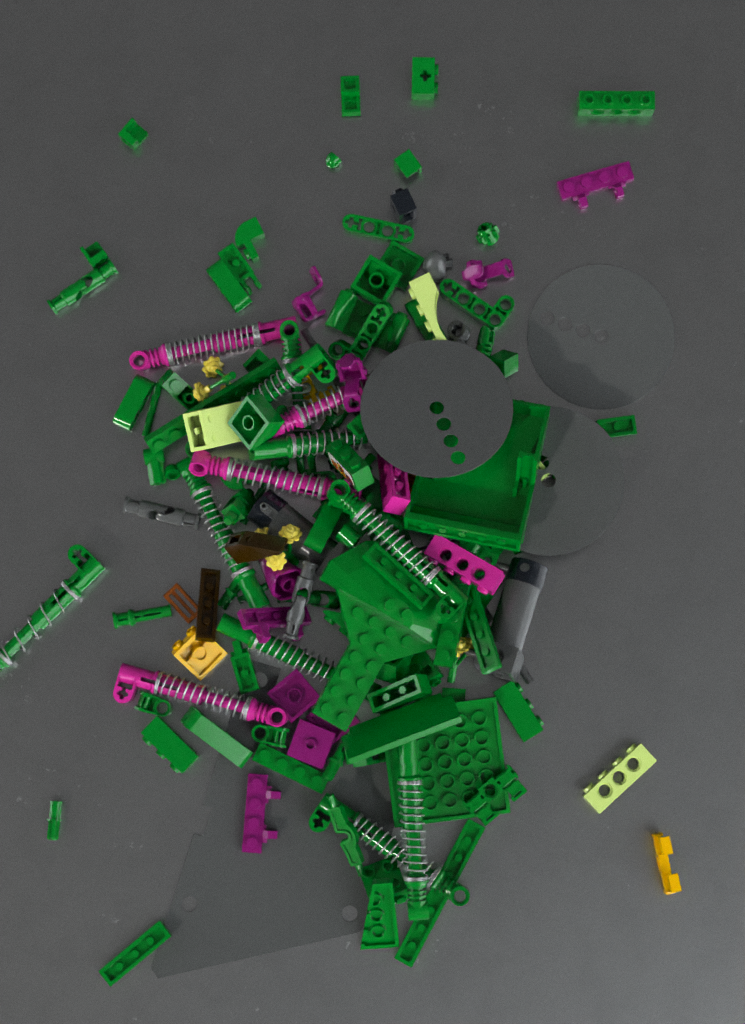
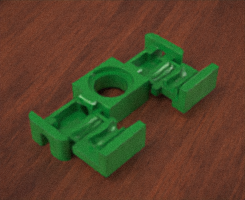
(505, 779)

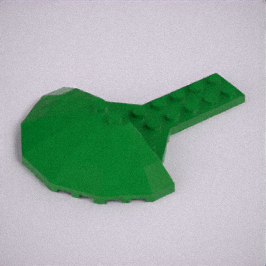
(379, 628)

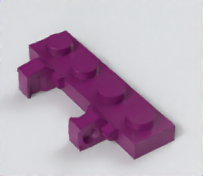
(580, 186)
(263, 619)
(256, 799)

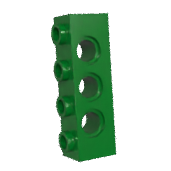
(616, 103)

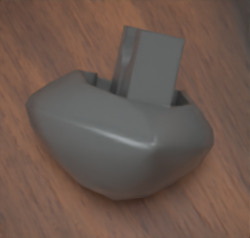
(436, 264)

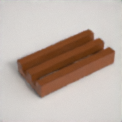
(172, 591)

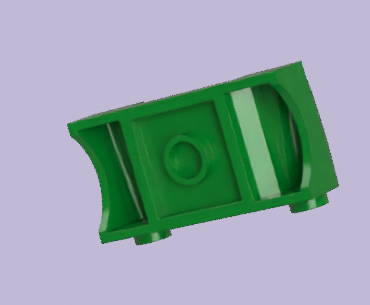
(350, 315)

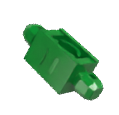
(238, 506)

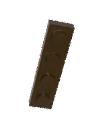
(207, 605)

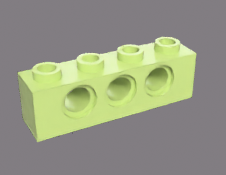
(644, 762)

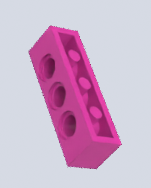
(393, 487)
(493, 575)

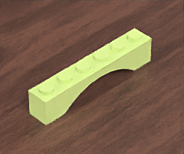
(427, 295)

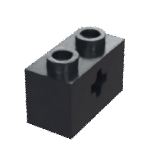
(403, 205)

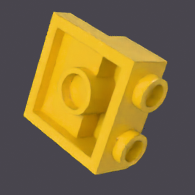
(196, 655)

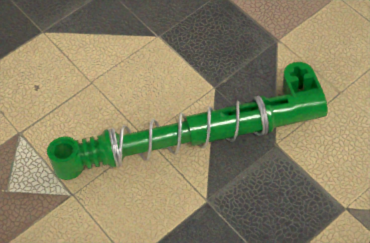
(70, 590)

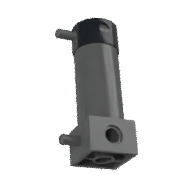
(275, 512)
(514, 614)

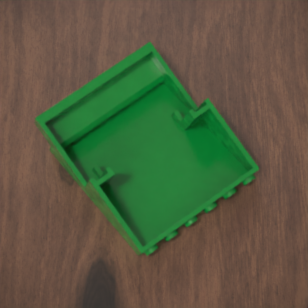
(492, 500)

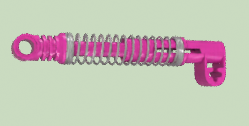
(219, 342)

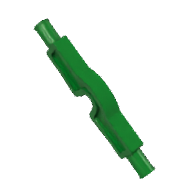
(343, 825)

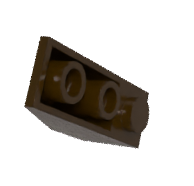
(252, 545)

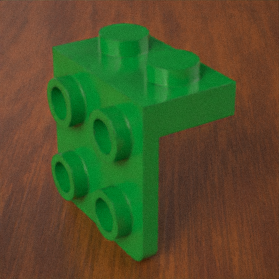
(382, 870)

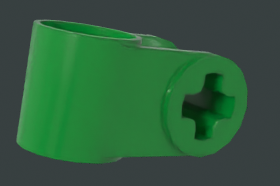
(150, 703)
(271, 735)

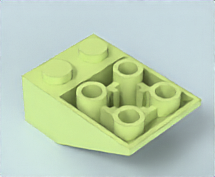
(209, 427)

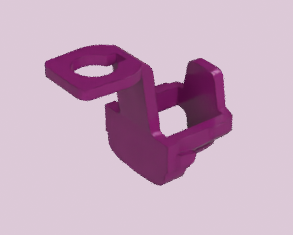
(478, 274)
(304, 302)
(351, 373)

